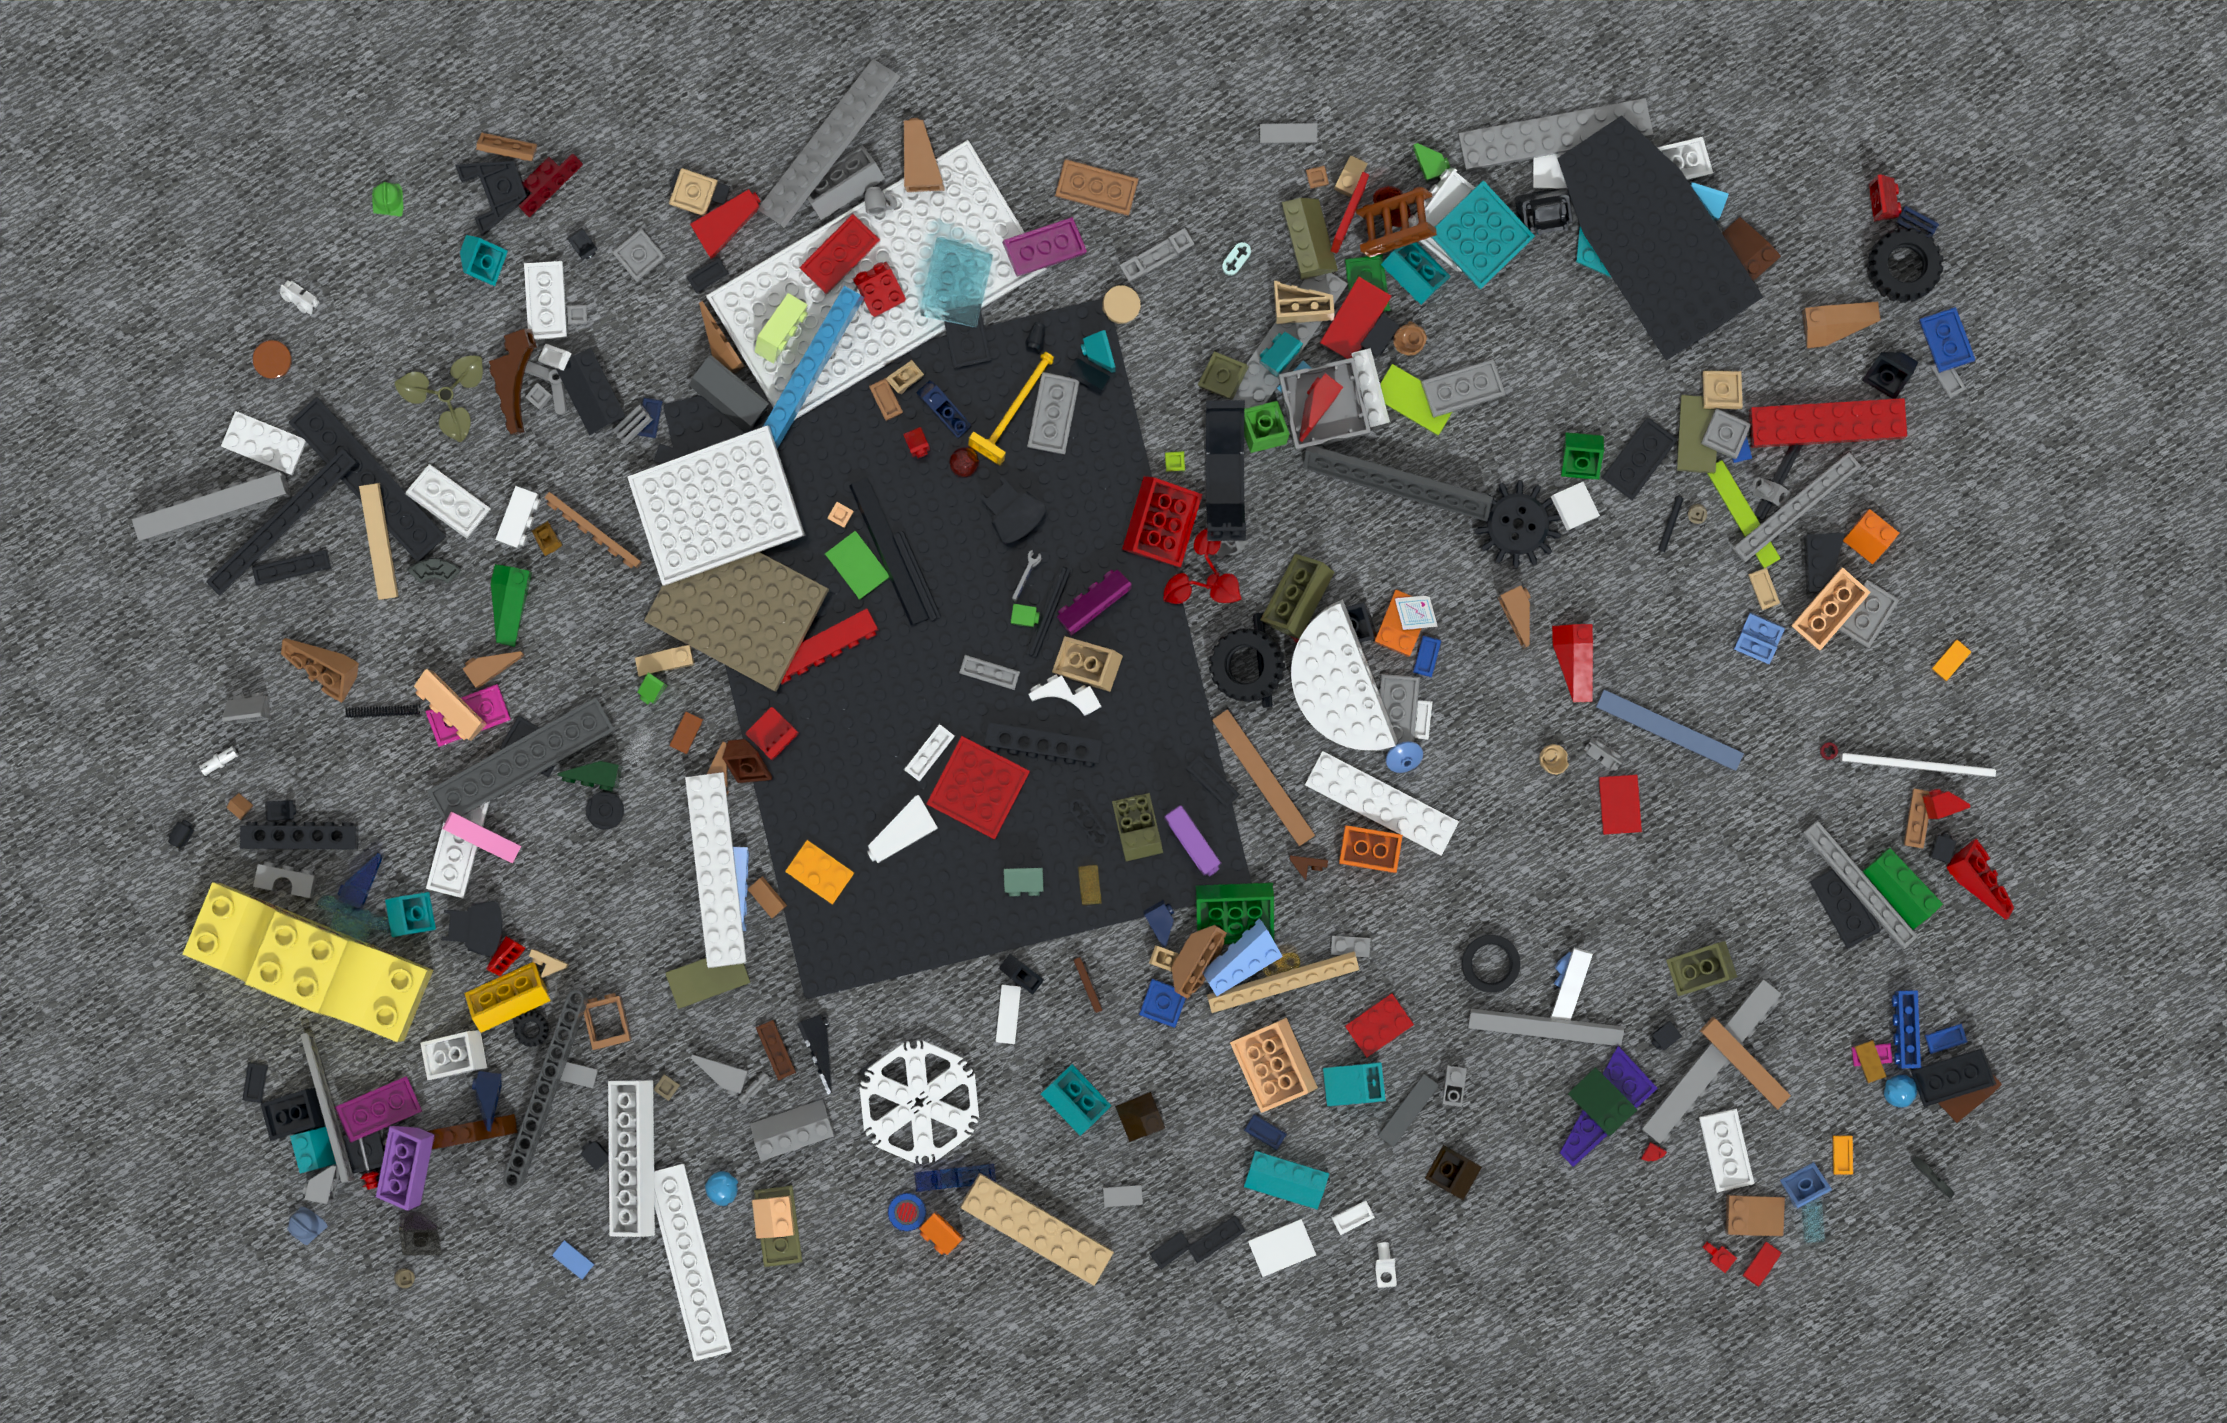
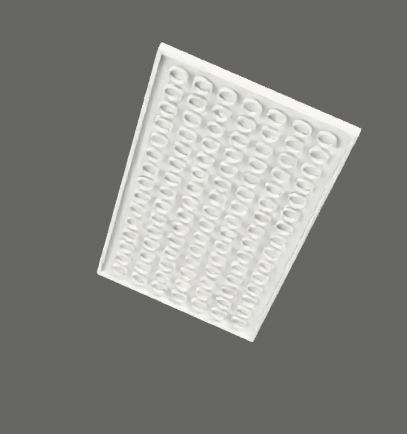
(907, 246)

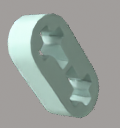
(1240, 261)

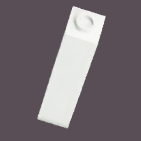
(905, 829)

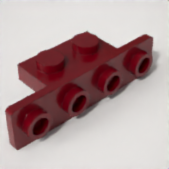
(547, 181)

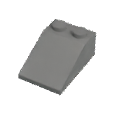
(247, 709)

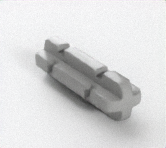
(754, 1088)

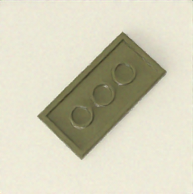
(1693, 424)
(698, 982)
(780, 1249)

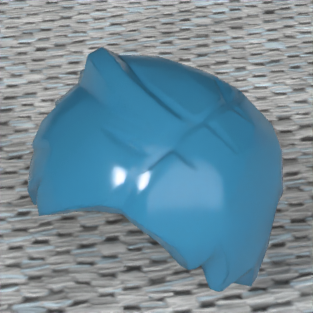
(1900, 1091)
(721, 1188)

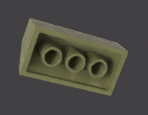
(1309, 237)
(1297, 595)

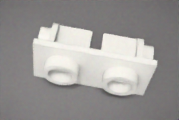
(291, 293)

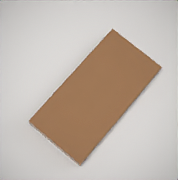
(1096, 187)

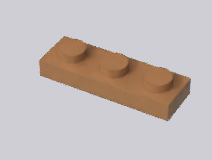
(506, 147)
(1917, 820)

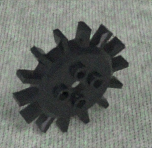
(1527, 540)

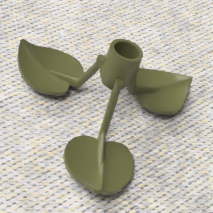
(455, 422)

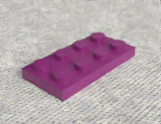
(1044, 246)
(378, 1109)

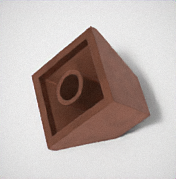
(745, 762)

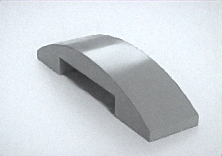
(1157, 255)

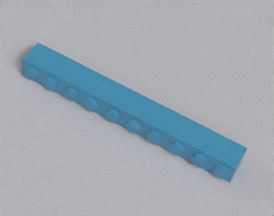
(813, 363)

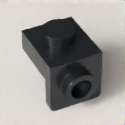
(582, 244)
(280, 810)

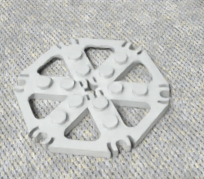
(903, 1094)

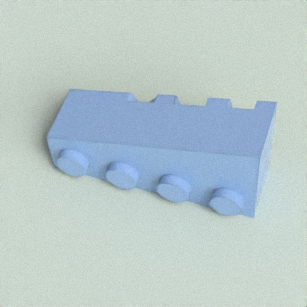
(1242, 959)

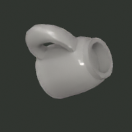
(876, 203)

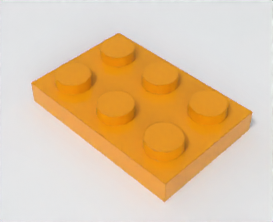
(819, 872)

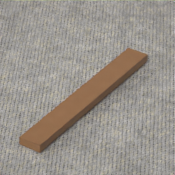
(1263, 777)

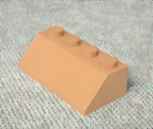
(1830, 609)
(449, 704)

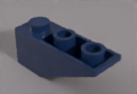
(943, 408)

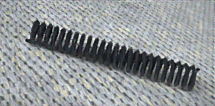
(382, 714)

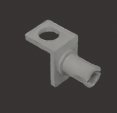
(1770, 491)

